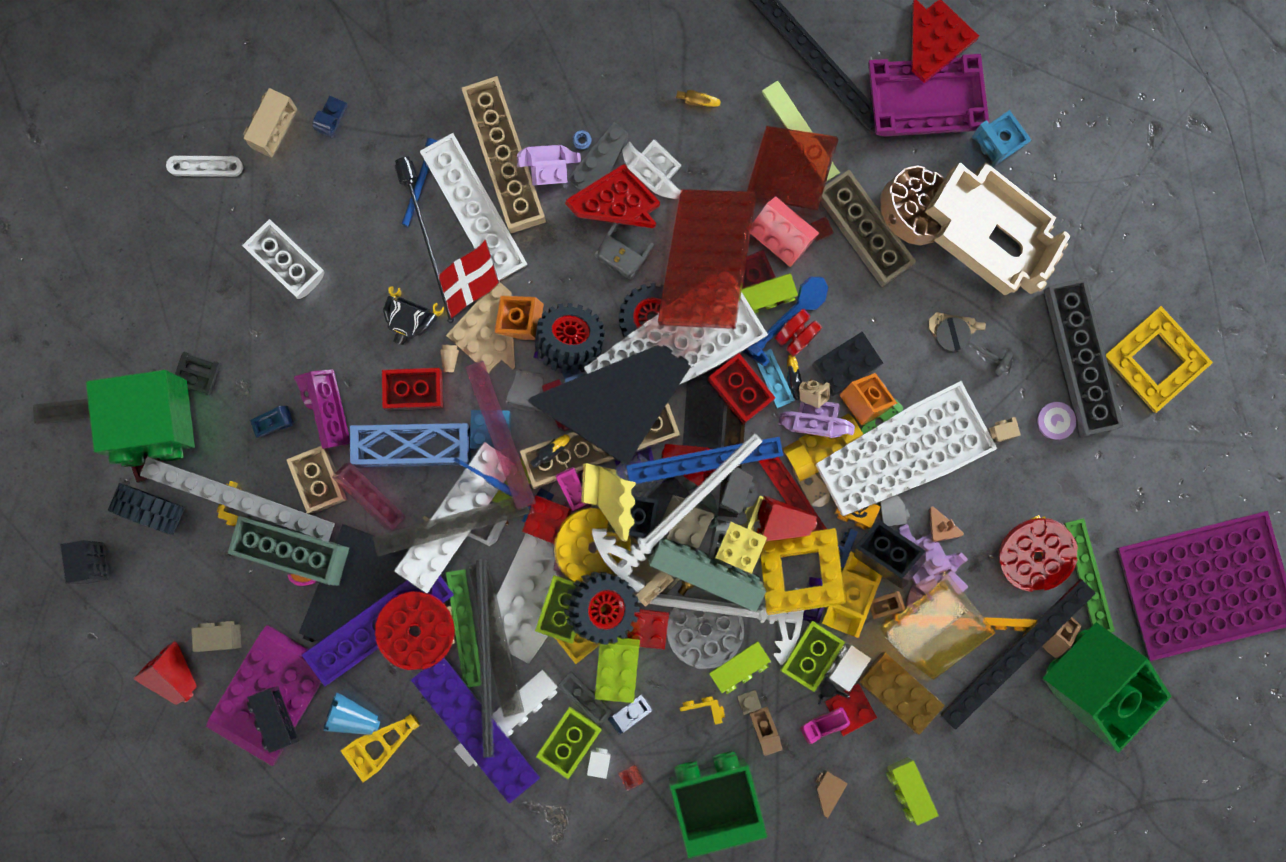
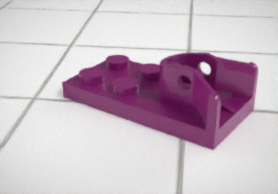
(327, 406)

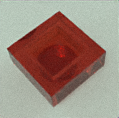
(823, 227)
(631, 777)

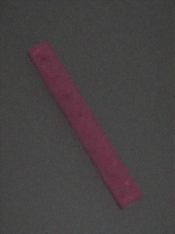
(500, 435)

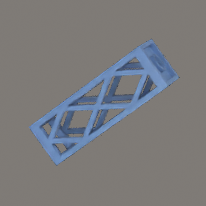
(442, 459)

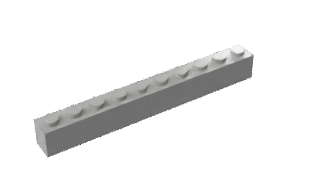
(237, 499)

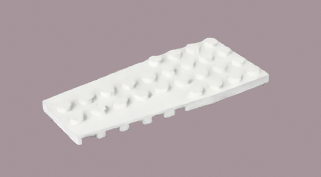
(700, 346)
(907, 450)
(526, 590)

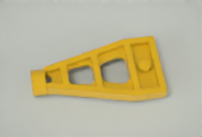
(360, 759)

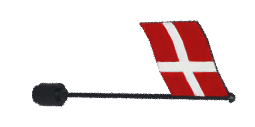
(465, 278)

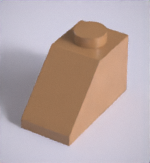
(1063, 638)
(766, 731)
(829, 790)

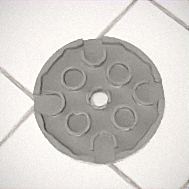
(704, 650)

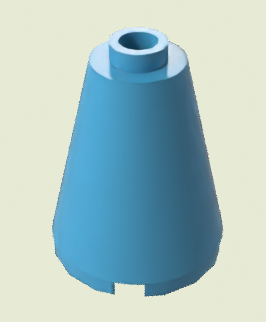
(349, 717)

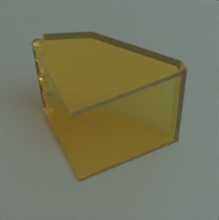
(939, 630)

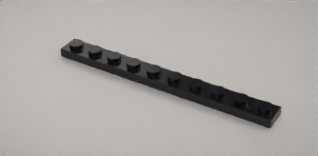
(818, 60)
(1018, 654)

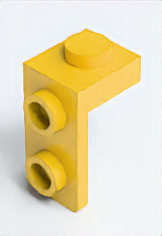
(223, 510)
(717, 712)

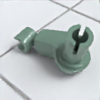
(708, 500)

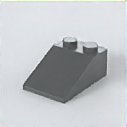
(736, 491)

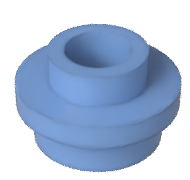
(581, 134)

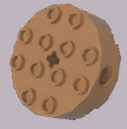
(905, 205)

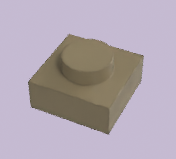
(749, 702)

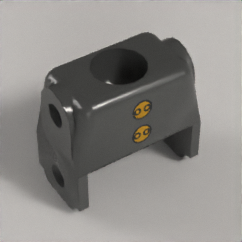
(623, 251)

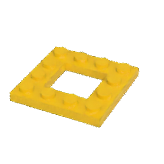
(1193, 359)
(829, 594)

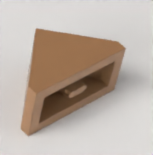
(887, 605)

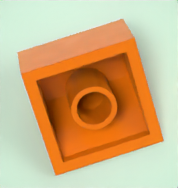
(518, 317)
(867, 398)

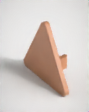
(941, 527)

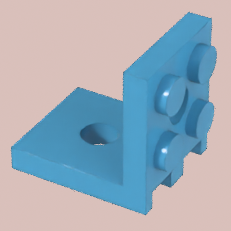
(989, 137)

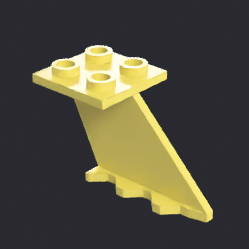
(612, 496)
(741, 543)

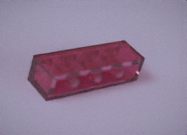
(368, 496)

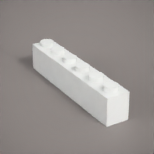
(531, 695)

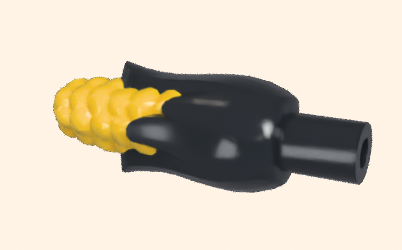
(794, 376)
(550, 450)

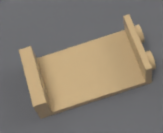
(655, 579)

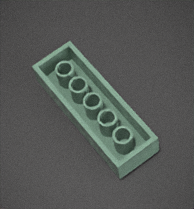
(288, 550)
(707, 573)

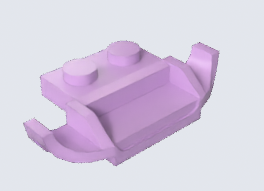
(547, 163)
(817, 421)
(955, 561)
(935, 562)

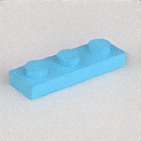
(775, 381)

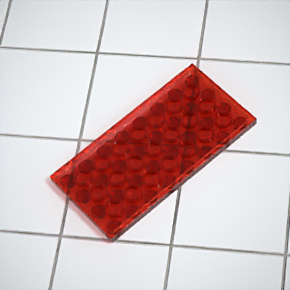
(707, 259)

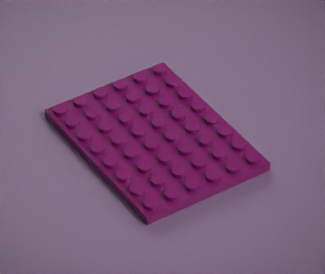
(1206, 585)

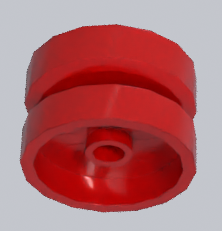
(795, 330)

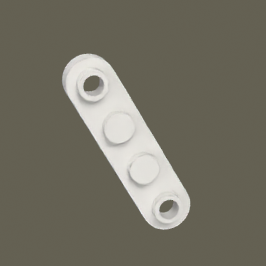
(204, 165)

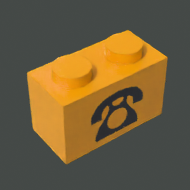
(863, 518)

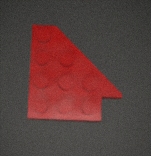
(937, 38)
(616, 199)

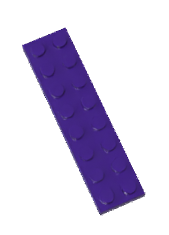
(357, 637)
(463, 716)

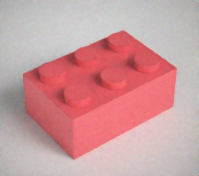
(783, 231)

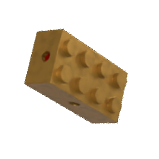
(901, 693)

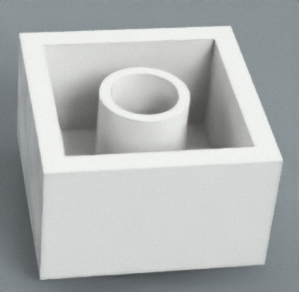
(848, 667)

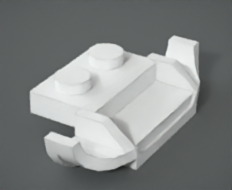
(653, 168)

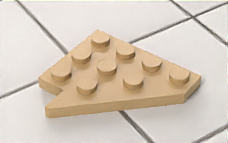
(477, 334)

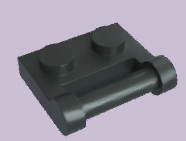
(197, 380)

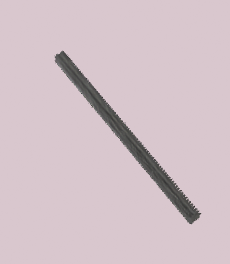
(484, 660)

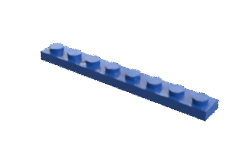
(699, 461)

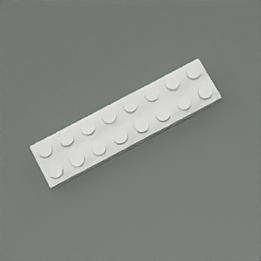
(472, 204)
(427, 561)

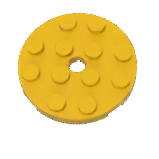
(573, 541)

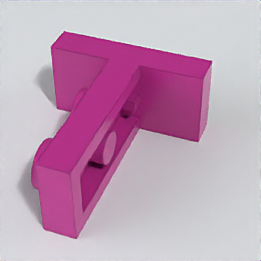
(572, 487)

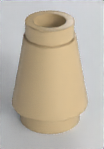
(449, 357)

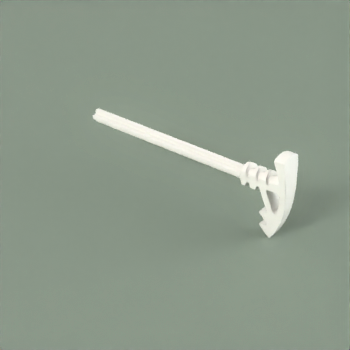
(645, 545)
(785, 645)

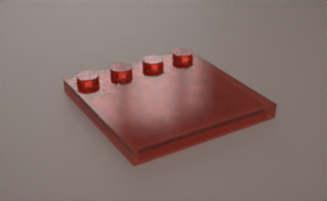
(792, 167)

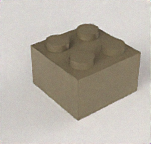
(692, 526)
(219, 637)

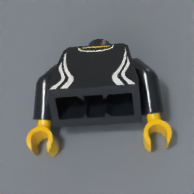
(407, 317)

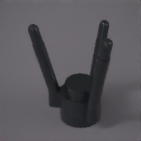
(828, 689)

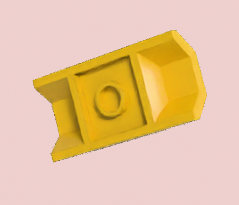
(812, 449)
(859, 590)

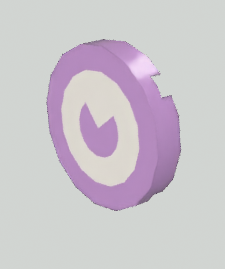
(1056, 420)

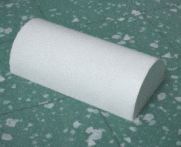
(284, 259)

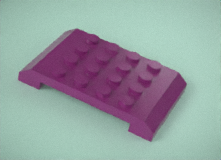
(945, 104)
(269, 663)

